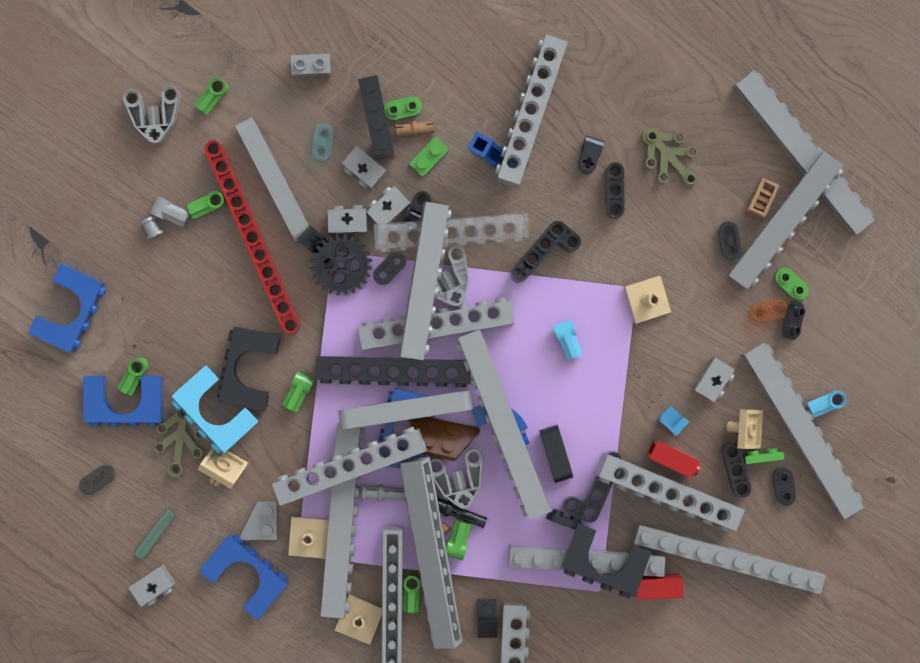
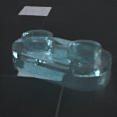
(321, 142)

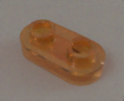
(768, 310)

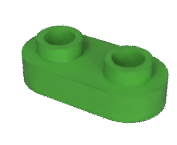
(403, 109)
(791, 284)

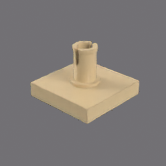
(647, 299)
(748, 429)
(223, 468)
(308, 537)
(361, 620)

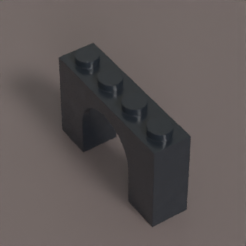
(376, 117)
(232, 390)
(577, 562)

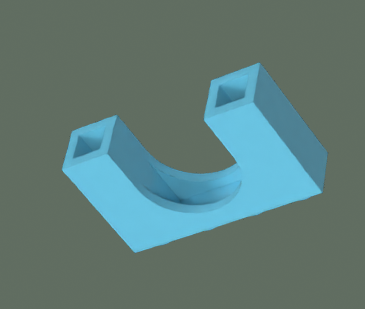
(221, 436)

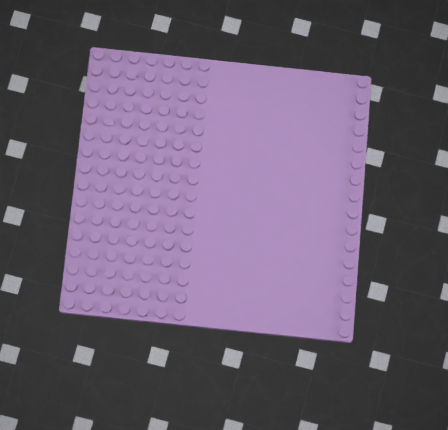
(539, 384)

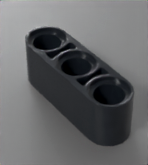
(614, 181)
(556, 453)
(742, 477)

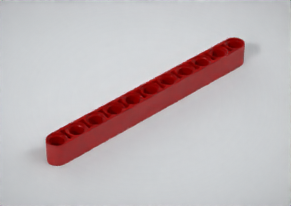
(245, 230)

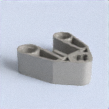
(169, 114)
(461, 272)
(474, 474)

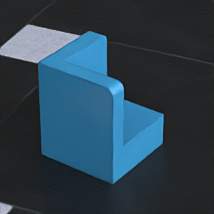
(673, 420)

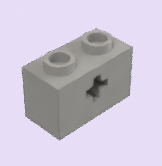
(311, 65)
(357, 158)
(398, 205)
(336, 222)
(714, 369)
(144, 594)

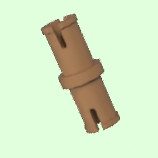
(414, 128)

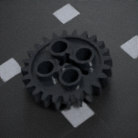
(352, 277)

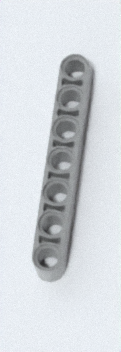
(272, 177)
(405, 409)

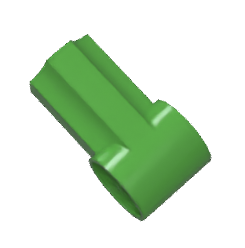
(210, 97)
(205, 205)
(133, 377)
(299, 389)
(457, 544)
(411, 595)

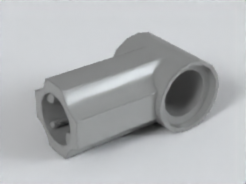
(166, 210)

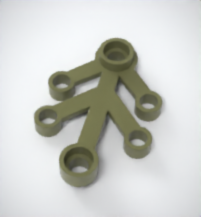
(668, 154)
(180, 437)

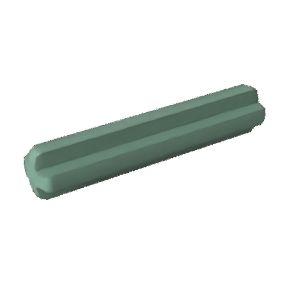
(154, 534)

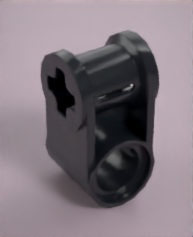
(590, 151)
(415, 208)

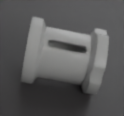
(151, 228)

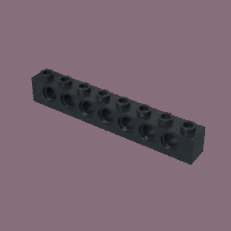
(324, 374)

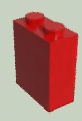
(673, 459)
(661, 587)

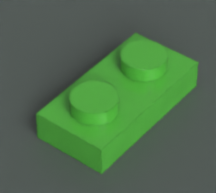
(429, 156)
(771, 454)

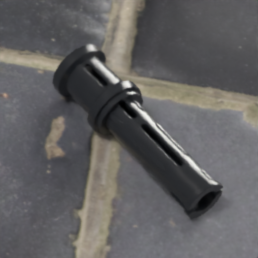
(448, 508)

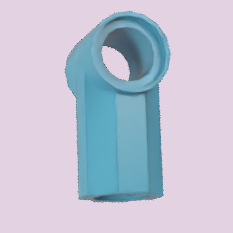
(566, 336)
(824, 404)

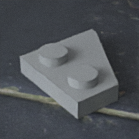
(262, 522)

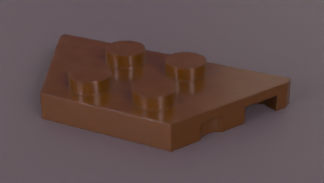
(444, 438)

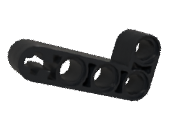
(540, 253)
(589, 502)

